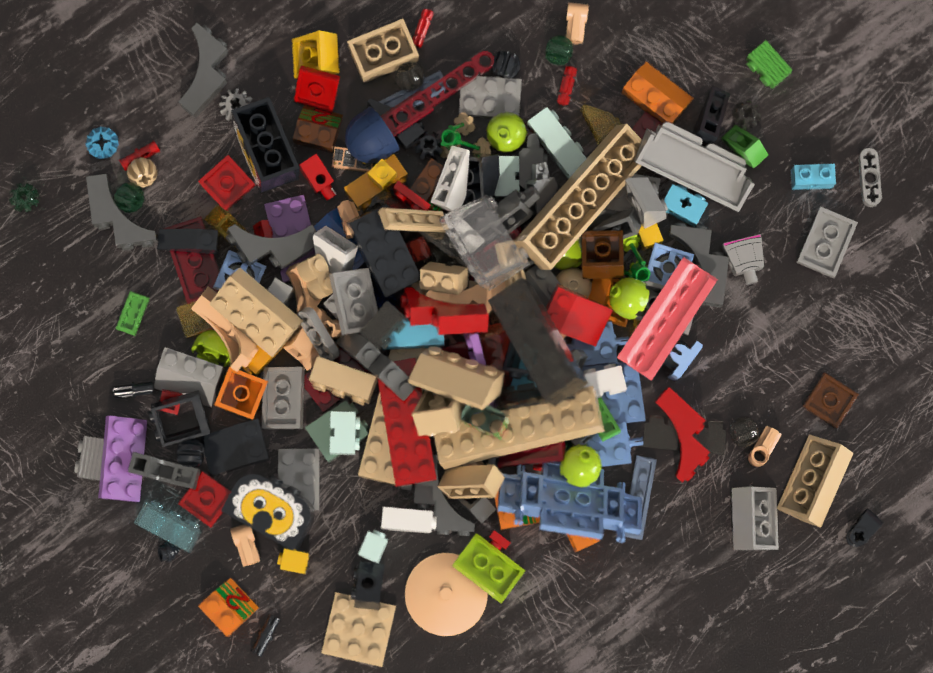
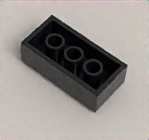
(383, 252)

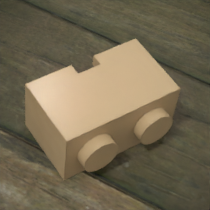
(443, 278)

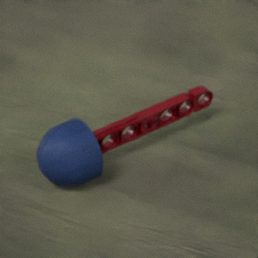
(372, 136)

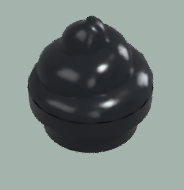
(167, 552)

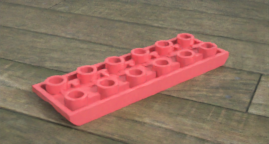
(667, 318)

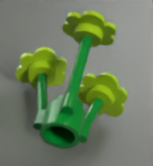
(639, 269)

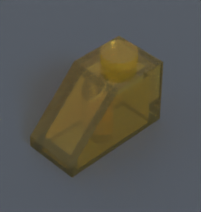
(599, 121)
(221, 220)

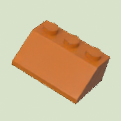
(656, 94)

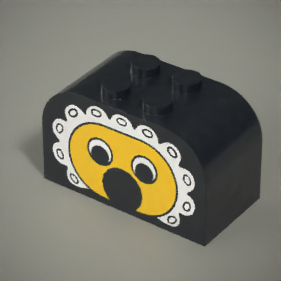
(264, 145)
(271, 509)

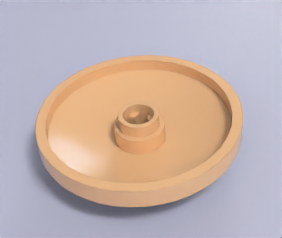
(442, 597)

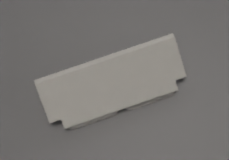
(701, 168)

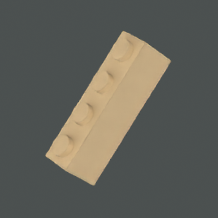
(457, 377)
(815, 480)

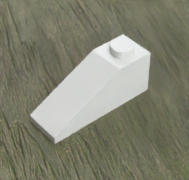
(453, 180)

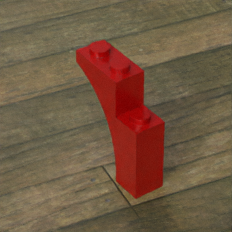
(445, 316)
(686, 423)

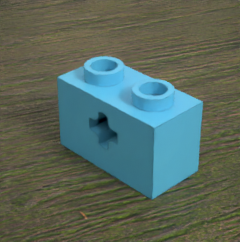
(813, 176)
(692, 212)

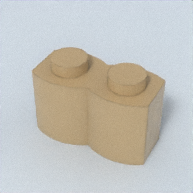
(316, 275)

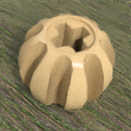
(142, 172)

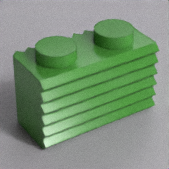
(768, 65)

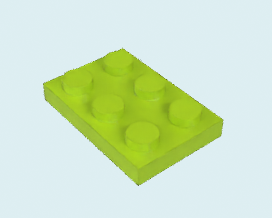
(488, 568)

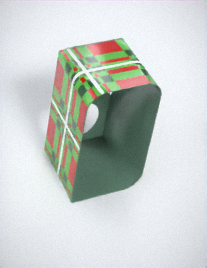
(485, 428)

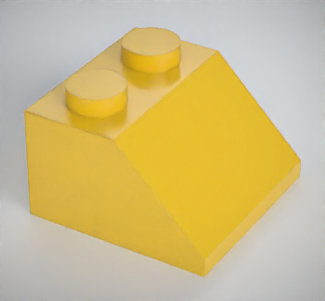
(316, 51)

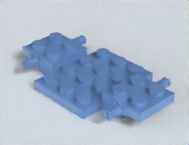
(624, 406)
(568, 507)

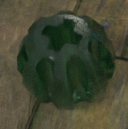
(559, 50)
(129, 197)
(19, 202)

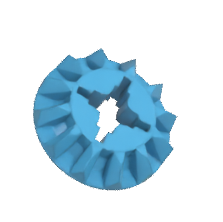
(109, 147)

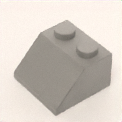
(645, 201)

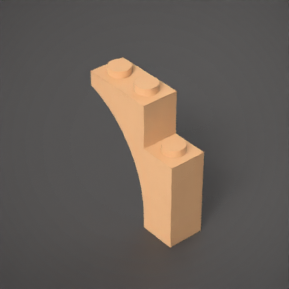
(473, 295)
(299, 343)
(239, 346)

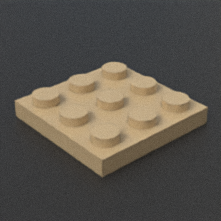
(358, 632)

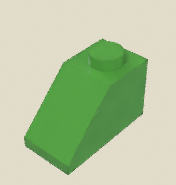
(745, 146)

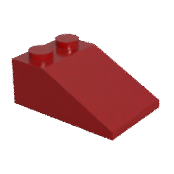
(577, 315)

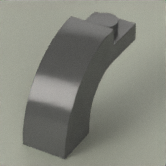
(164, 471)

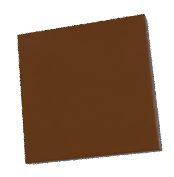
(830, 400)

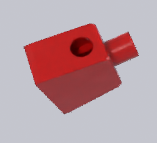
(311, 169)

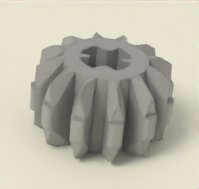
(231, 99)

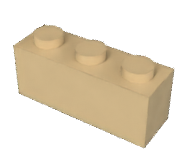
(471, 482)

